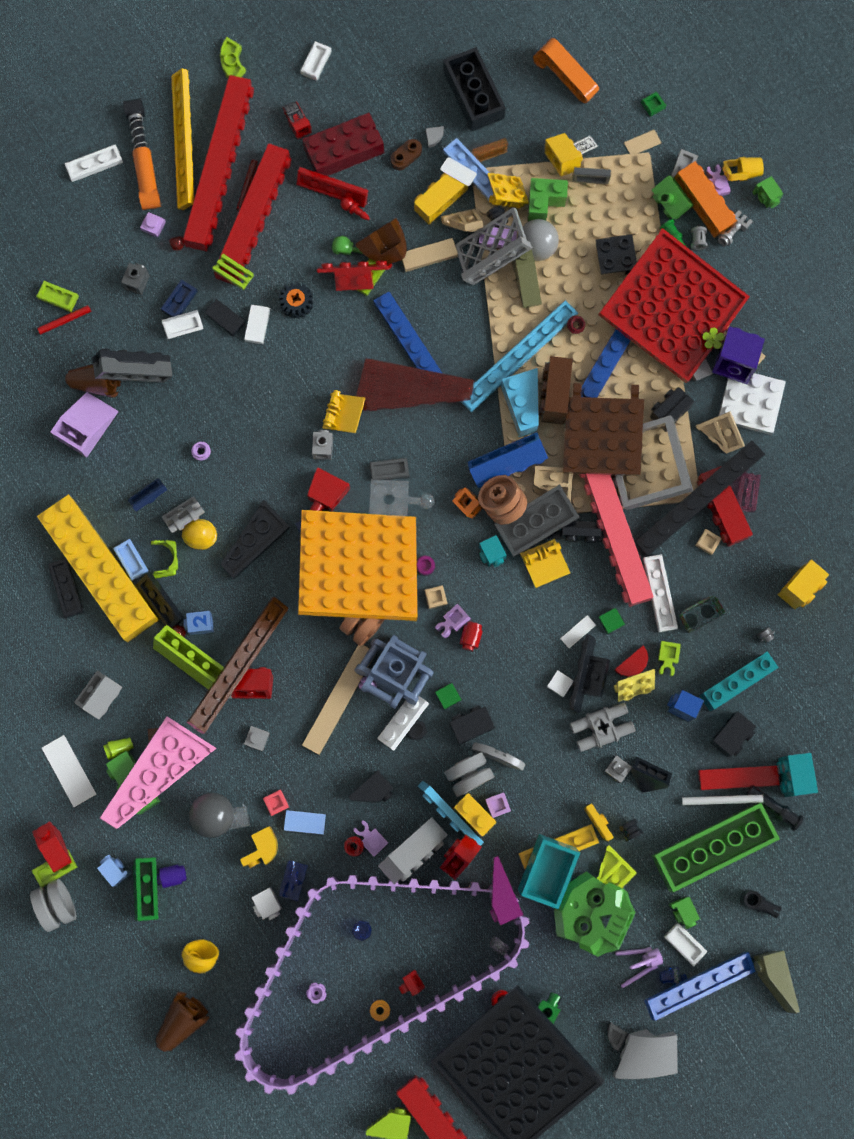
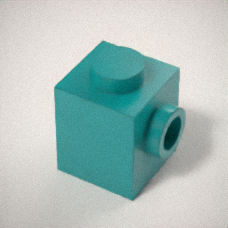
(492, 552)

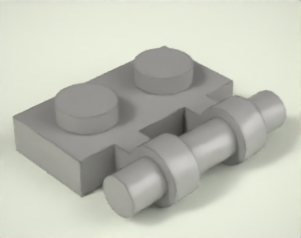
(183, 514)

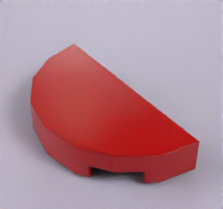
(634, 664)

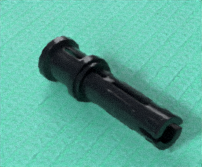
(782, 812)

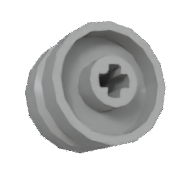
(467, 771)
(53, 905)

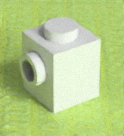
(266, 904)

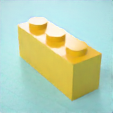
(438, 197)

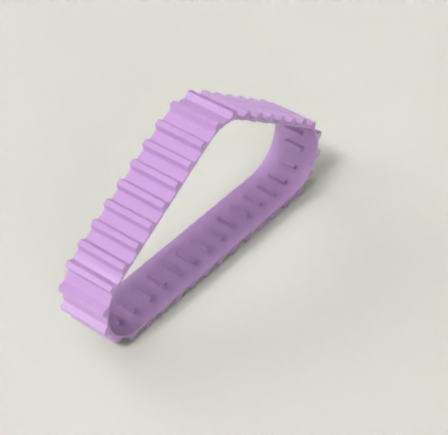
(291, 1084)

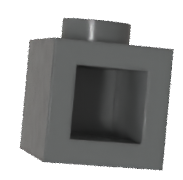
(135, 278)

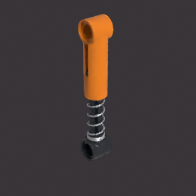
(142, 156)

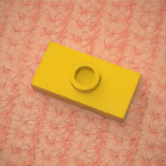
(599, 822)

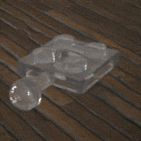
(399, 491)

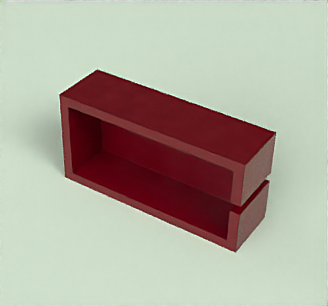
(344, 145)

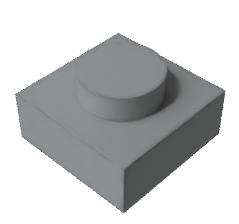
(256, 738)

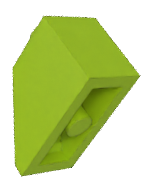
(391, 1125)

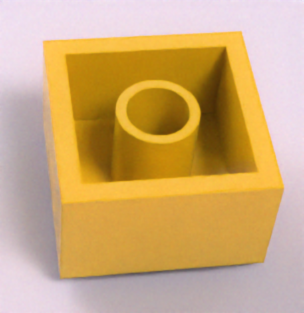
(803, 584)

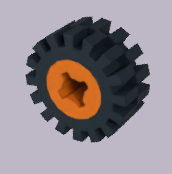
(297, 306)

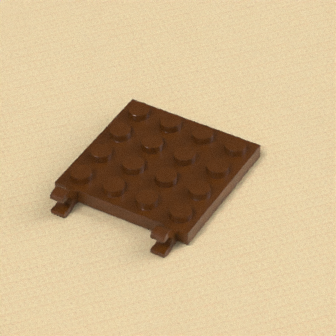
(604, 434)

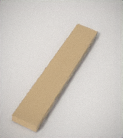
(336, 703)

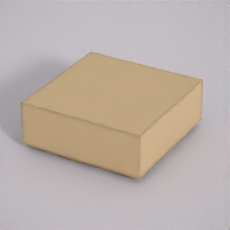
(708, 542)
(435, 597)

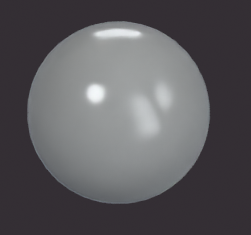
(542, 237)

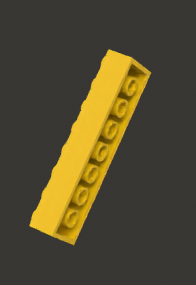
(98, 568)

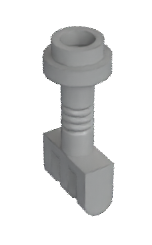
(725, 238)

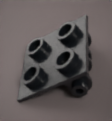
(616, 254)

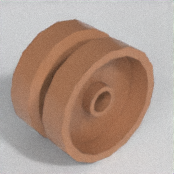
(502, 499)
(364, 628)

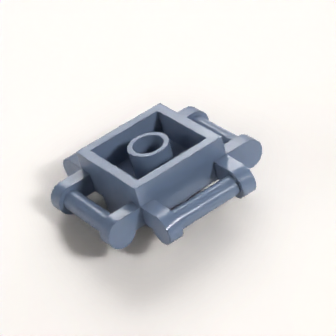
(394, 671)

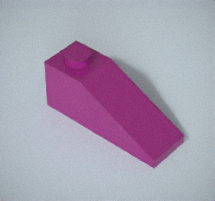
(502, 898)

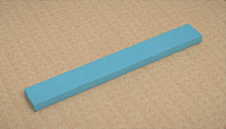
(520, 354)

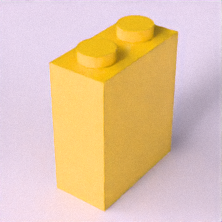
(474, 815)

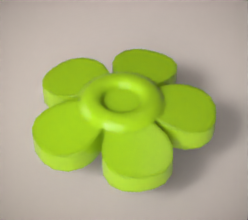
(713, 339)

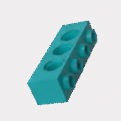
(738, 681)

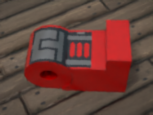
(297, 120)

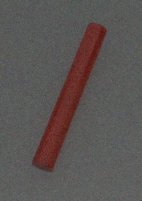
(249, 177)

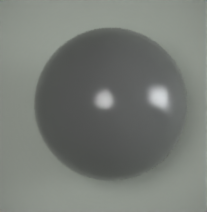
(211, 815)

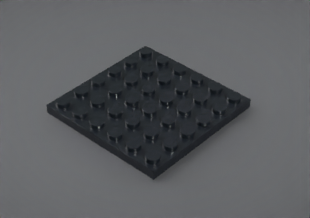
(517, 1069)

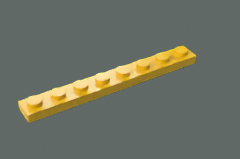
(182, 139)

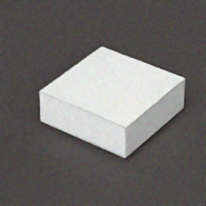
(560, 683)

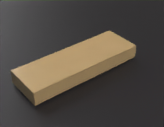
(429, 254)

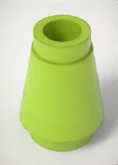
(117, 747)

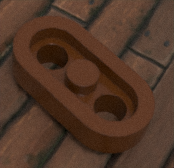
(409, 155)

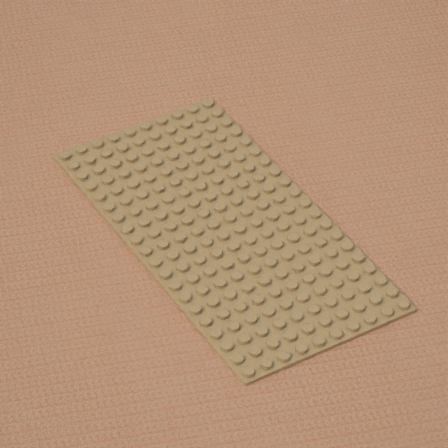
(575, 276)

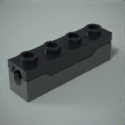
(132, 366)

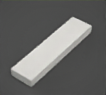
(662, 599)

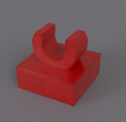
(412, 983)

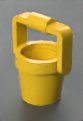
(746, 168)

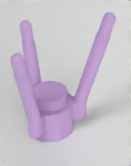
(651, 959)

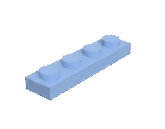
(462, 155)

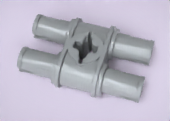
(606, 717)

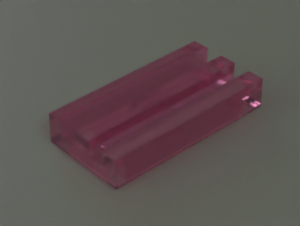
(751, 477)

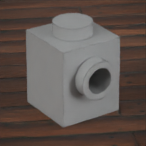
(322, 445)

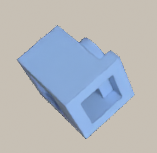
(113, 870)

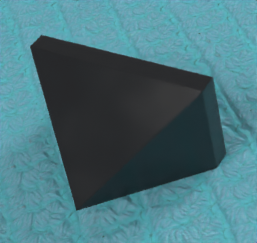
(650, 776)

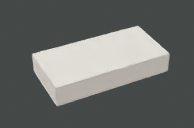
(315, 61)
(182, 324)
(257, 324)
(685, 944)

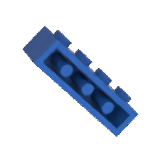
(508, 459)

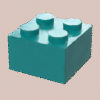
(797, 775)

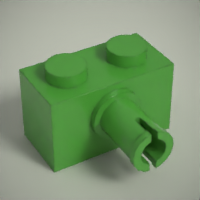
(672, 198)

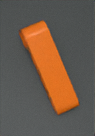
(566, 69)

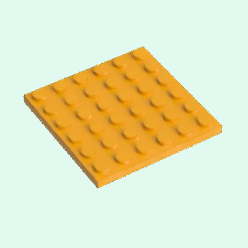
(357, 566)

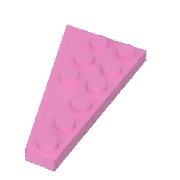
(162, 763)

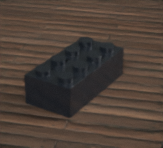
(474, 89)

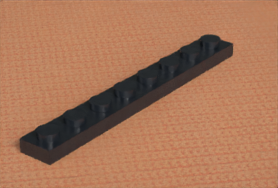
(700, 498)

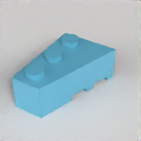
(522, 400)

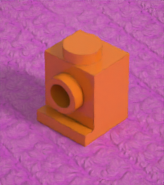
(461, 499)

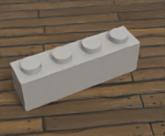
(412, 851)

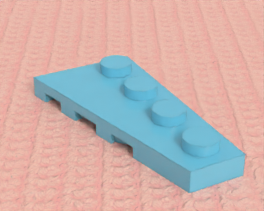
(445, 810)

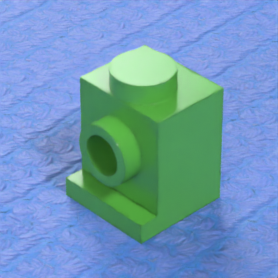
(768, 192)
(685, 912)

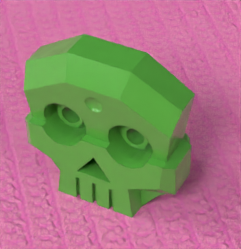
(580, 908)

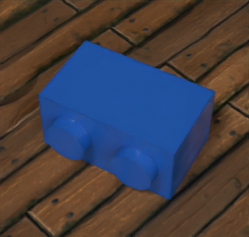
(684, 705)

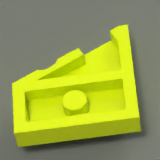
(615, 869)

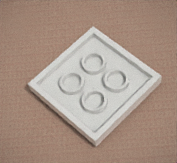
(754, 404)

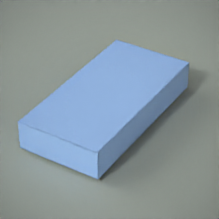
(131, 560)
(304, 822)

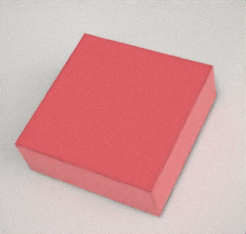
(276, 802)

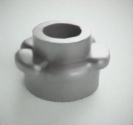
(765, 635)

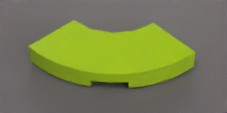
(230, 58)

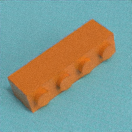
(706, 200)

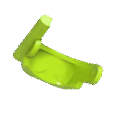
(171, 545)

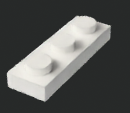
(402, 723)

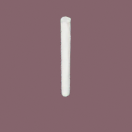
(722, 800)

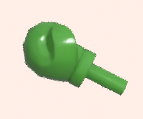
(343, 245)

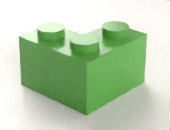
(544, 194)

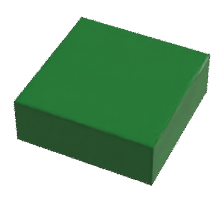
(653, 104)
(611, 621)
(448, 696)

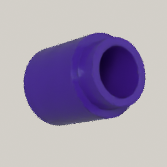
(171, 875)

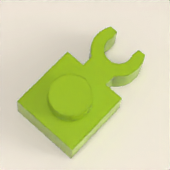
(668, 654)

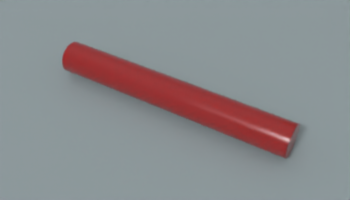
(63, 320)

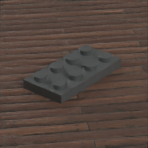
(540, 520)

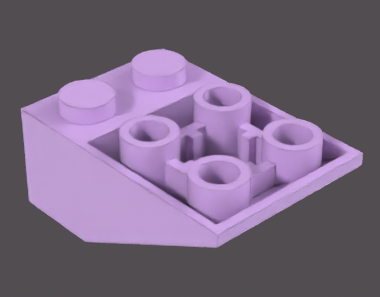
(84, 424)

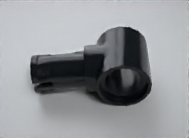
(760, 903)

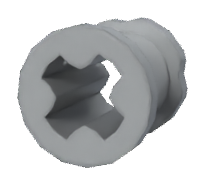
(698, 237)

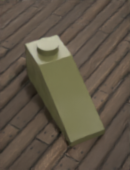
(527, 280)
(775, 974)

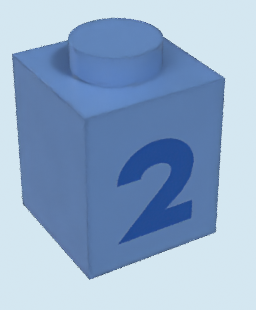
(199, 623)

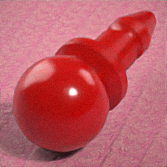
(348, 204)

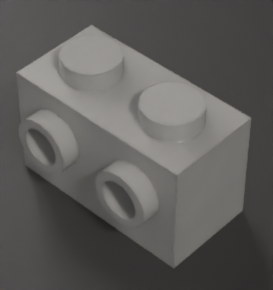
(98, 695)

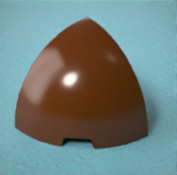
(385, 243)

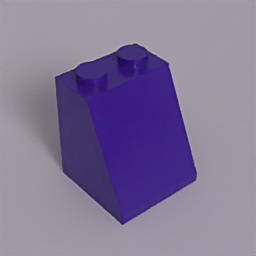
(738, 355)

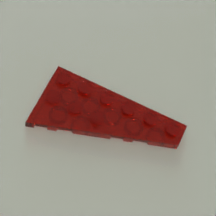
(404, 386)

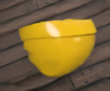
(199, 534)
(200, 956)

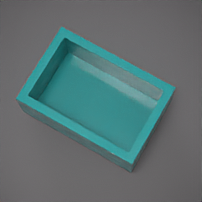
(548, 871)

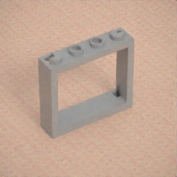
(686, 486)

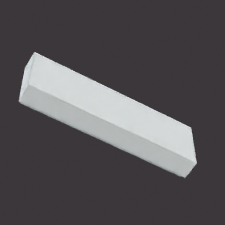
(93, 163)

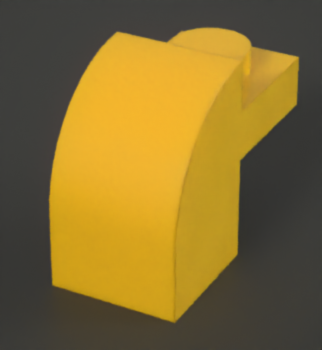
(267, 848)

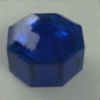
(362, 930)

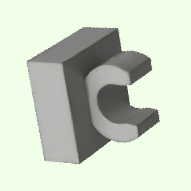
(618, 769)

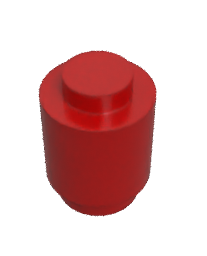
(471, 636)

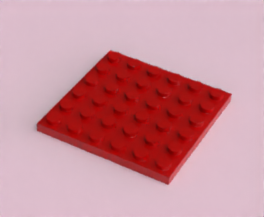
(671, 304)

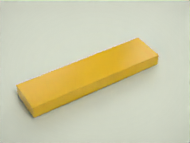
(579, 838)

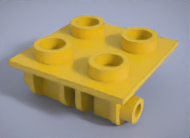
(507, 191)
(343, 412)
(545, 563)

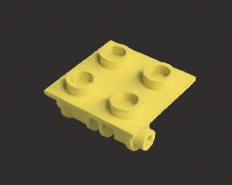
(635, 685)

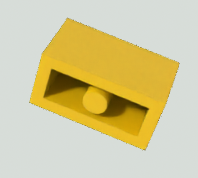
(563, 154)

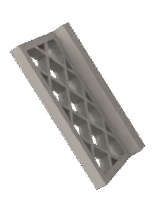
(496, 258)

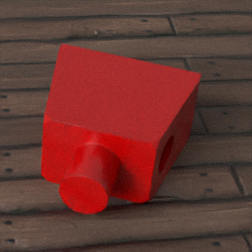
(326, 491)

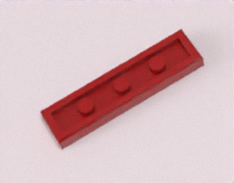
(331, 186)
(738, 777)

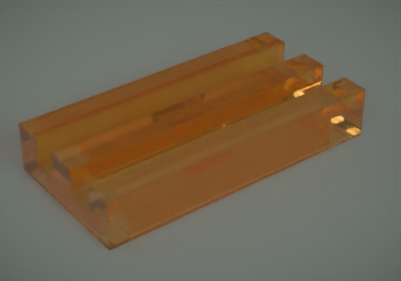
(490, 150)

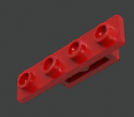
(354, 276)

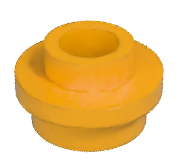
(380, 1003)

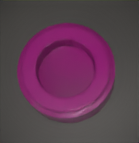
(425, 565)

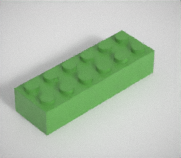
(715, 847)

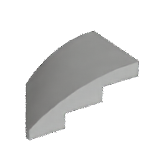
(648, 1056)

